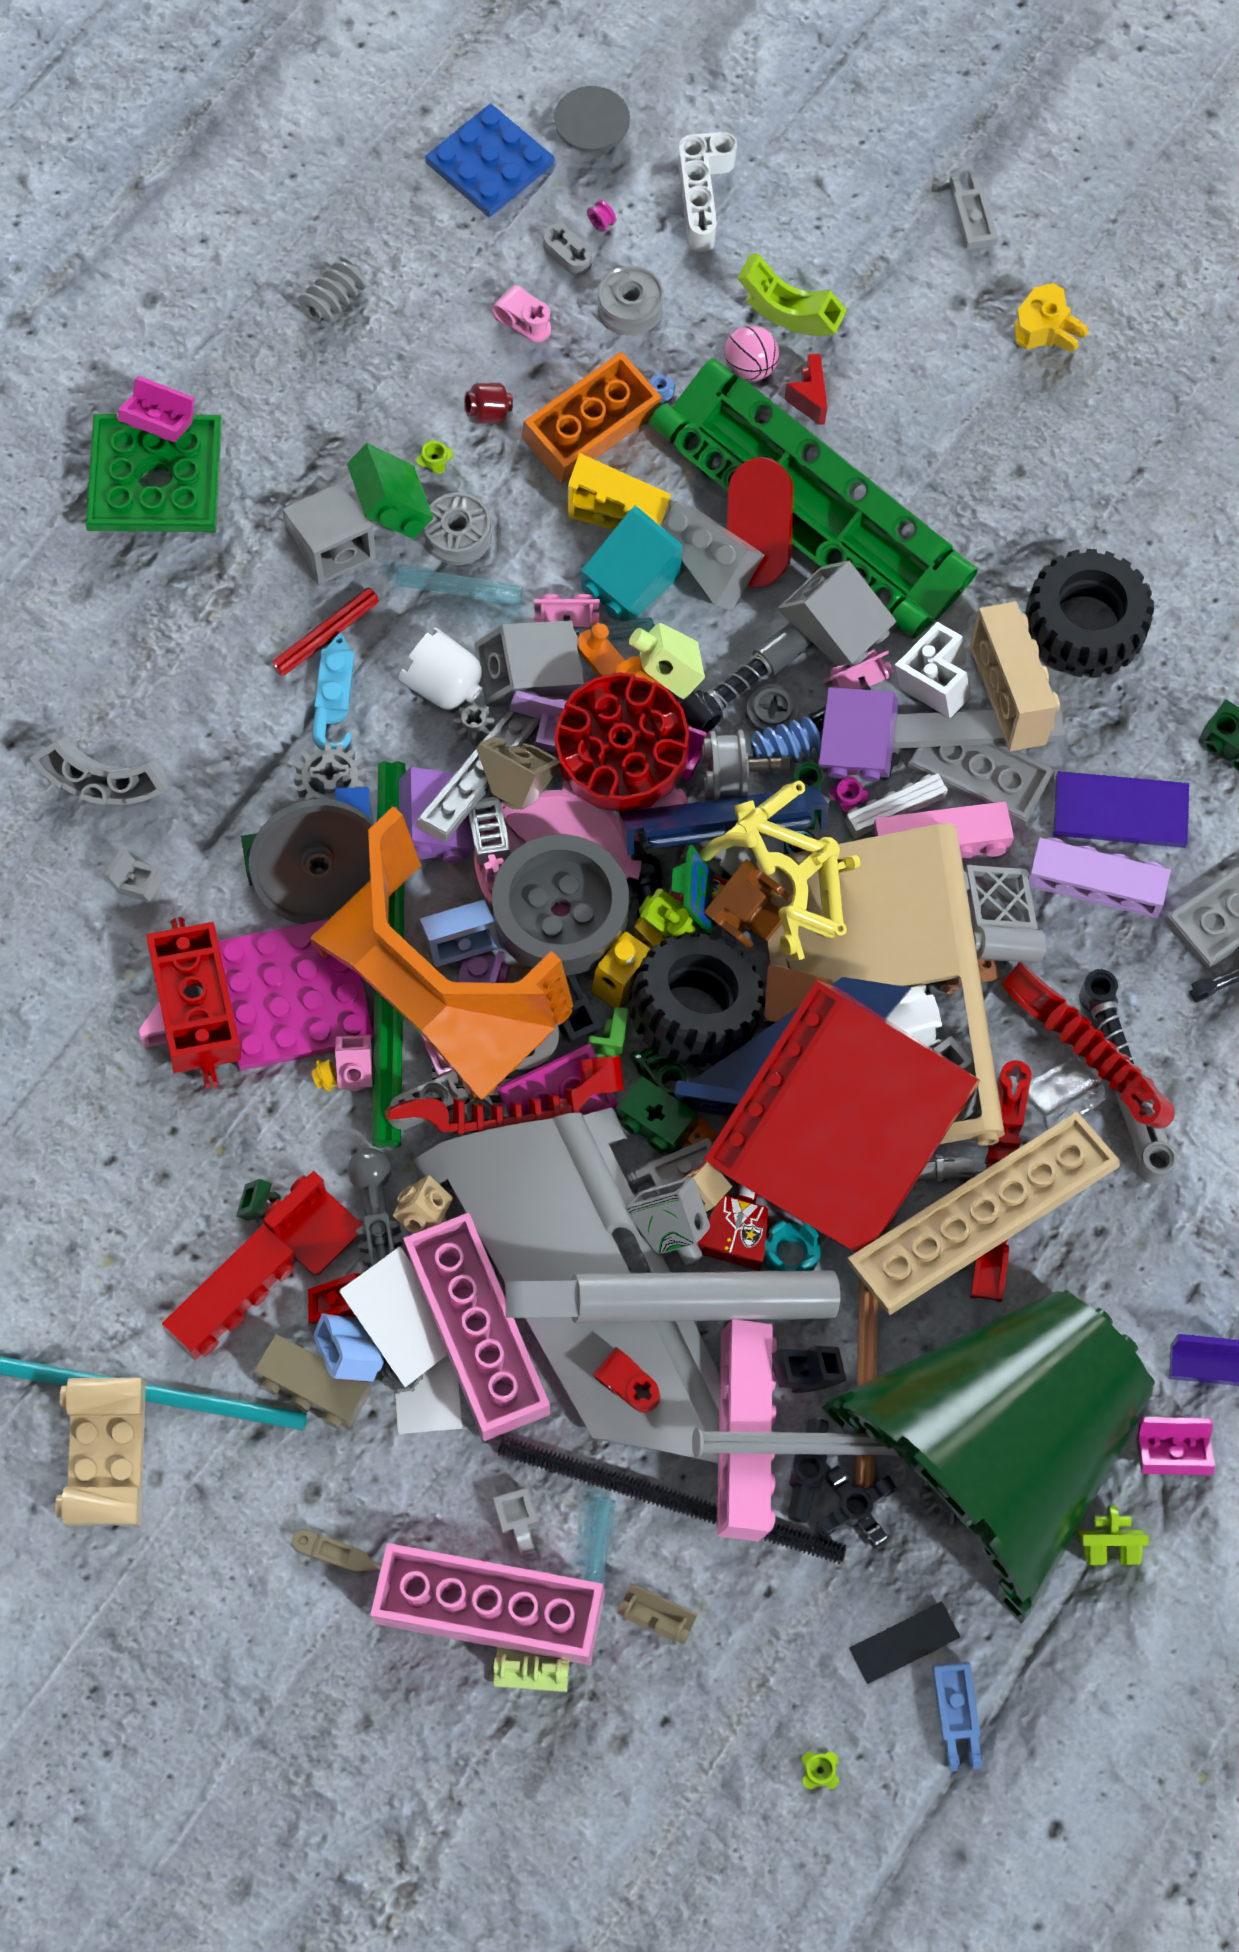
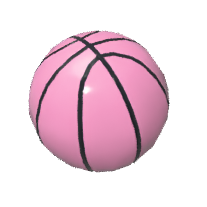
(751, 353)

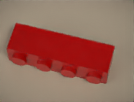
(229, 1293)

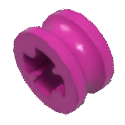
(601, 215)

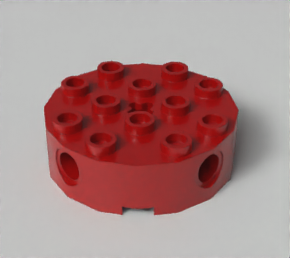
(644, 719)

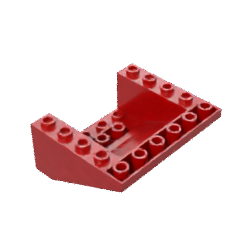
(841, 1118)

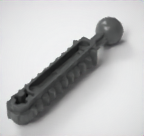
(369, 1172)

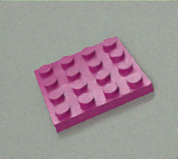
(289, 996)

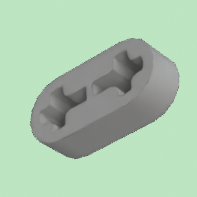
(563, 251)

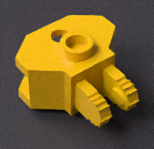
(1044, 319)

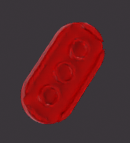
(763, 515)

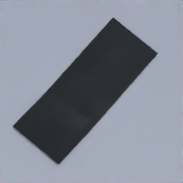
(904, 1642)

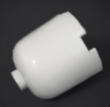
(443, 671)
(918, 1016)

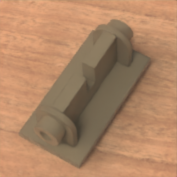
(657, 1613)

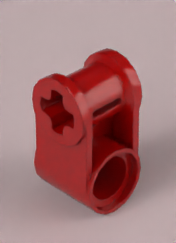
(624, 1377)

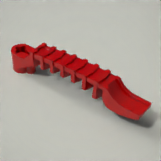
(1091, 1044)
(597, 1077)
(991, 1268)

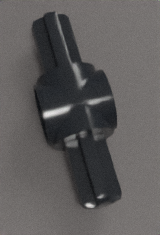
(804, 1486)

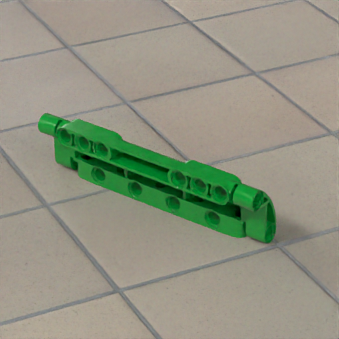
(823, 495)

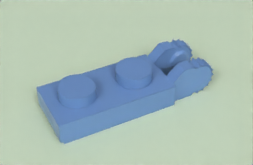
(957, 1711)

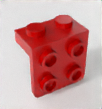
(312, 1223)

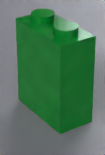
(389, 491)

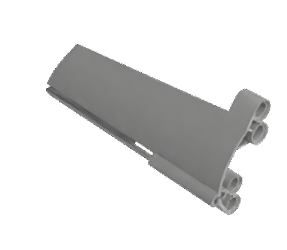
(548, 1211)

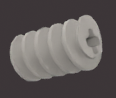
(330, 289)

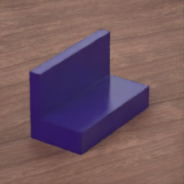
(1204, 1359)

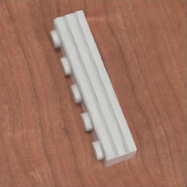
(905, 801)

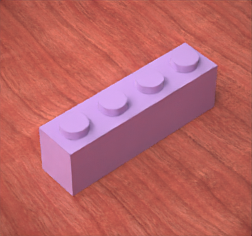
(1099, 877)

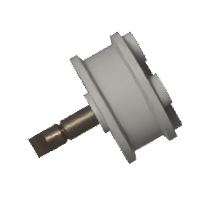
(730, 765)

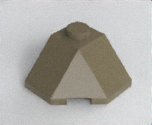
(516, 772)

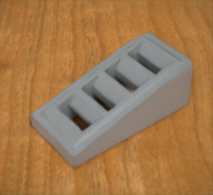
(499, 850)

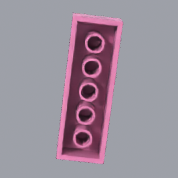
(474, 1327)
(488, 1604)

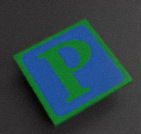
(696, 883)

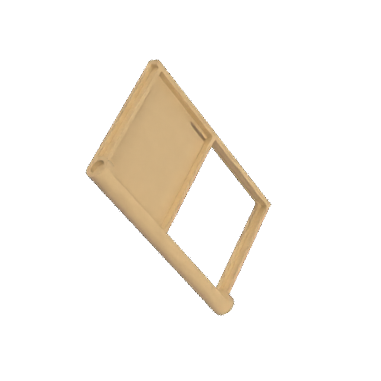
(905, 929)

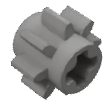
(473, 732)

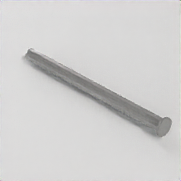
(786, 1443)

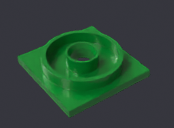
(125, 454)

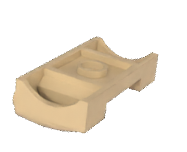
(104, 1452)

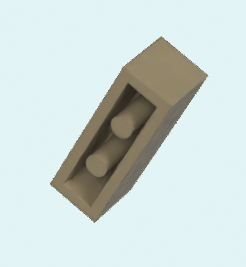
(308, 1384)

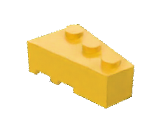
(606, 495)

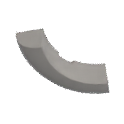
(97, 782)

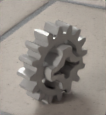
(322, 764)

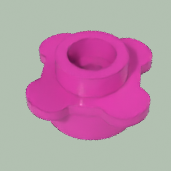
(852, 786)

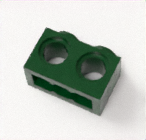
(1221, 744)

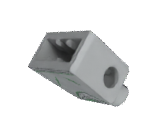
(672, 1218)

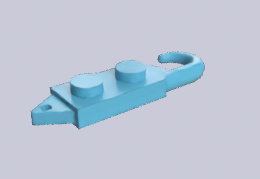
(333, 690)

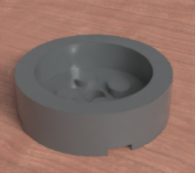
(565, 872)

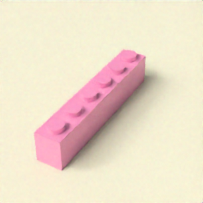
(746, 1406)

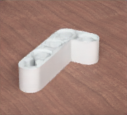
(698, 159)

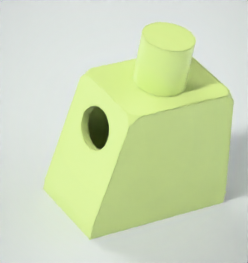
(669, 658)

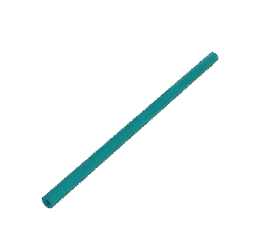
(164, 1395)

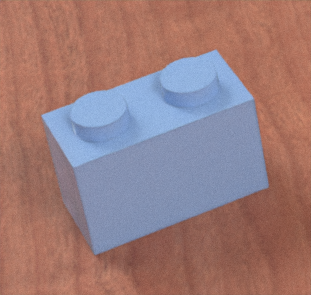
(459, 933)

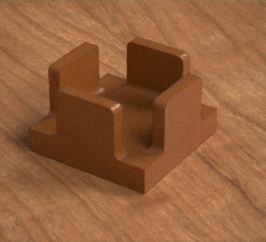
(747, 905)

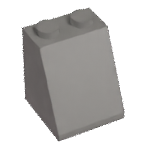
(330, 532)
(839, 613)
(529, 658)

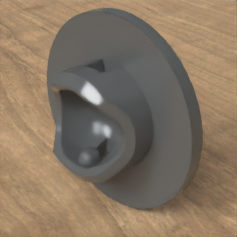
(592, 119)

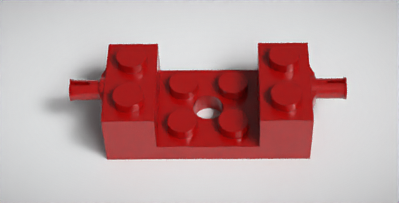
(202, 1028)

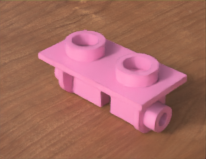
(579, 609)
(871, 669)

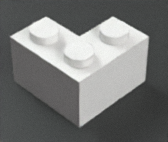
(933, 671)

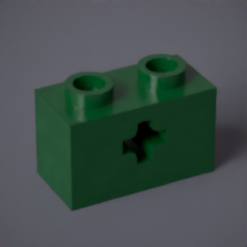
(650, 1101)

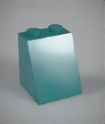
(632, 566)

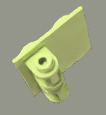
(529, 1671)

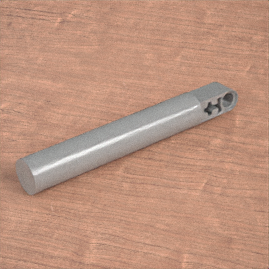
(678, 1296)

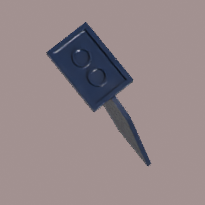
(725, 1083)

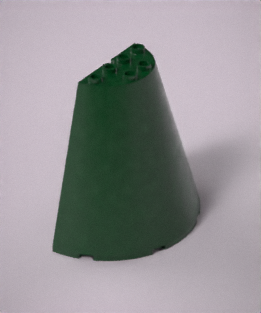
(1012, 1429)

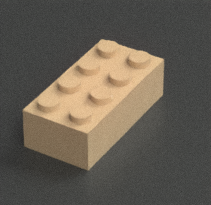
(1014, 676)

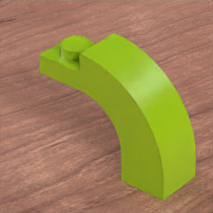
(795, 309)

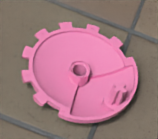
(557, 814)

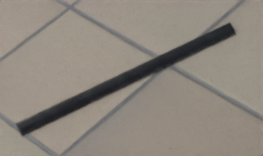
(659, 1496)

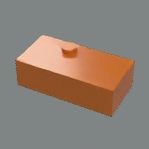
(591, 416)

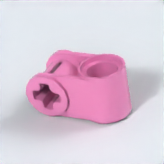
(523, 314)

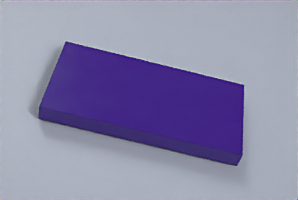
(1121, 809)

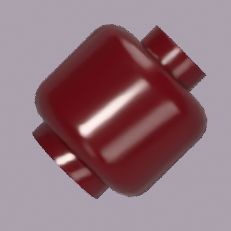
(488, 403)

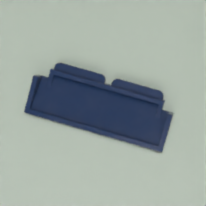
(714, 818)

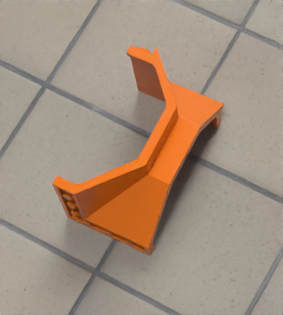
(473, 1026)

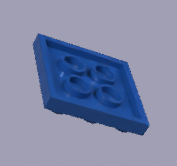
(490, 160)

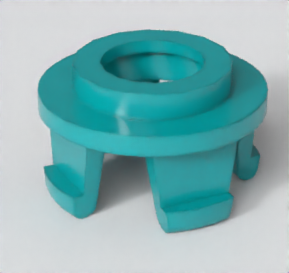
(784, 1232)

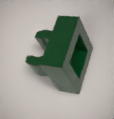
(255, 1199)

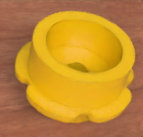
(325, 1075)

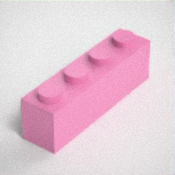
(979, 827)

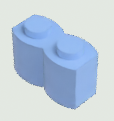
(347, 1348)

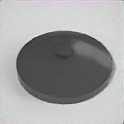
(311, 859)

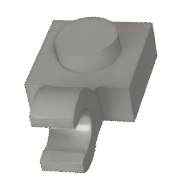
(516, 1516)

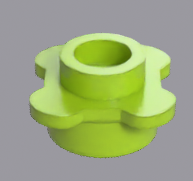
(431, 449)
(827, 1762)

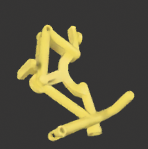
(823, 858)

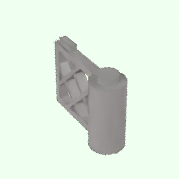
(1007, 938)

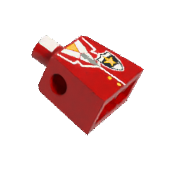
(737, 1230)

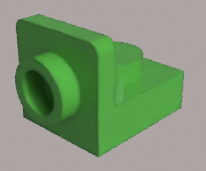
(614, 1035)

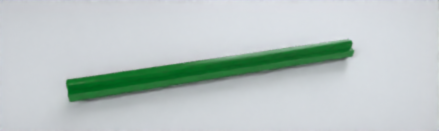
(387, 1020)

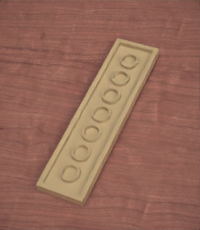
(983, 1213)

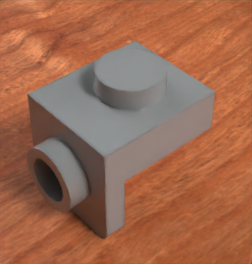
(134, 877)

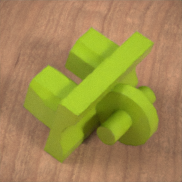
(667, 915)
(1096, 1541)

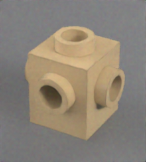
(422, 1205)

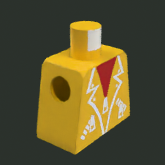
(620, 967)

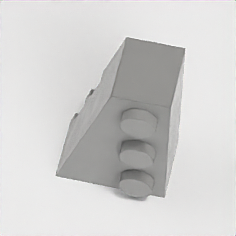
(713, 554)

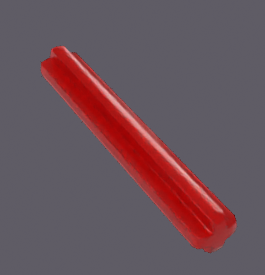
(325, 631)

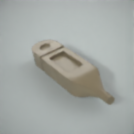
(333, 1552)

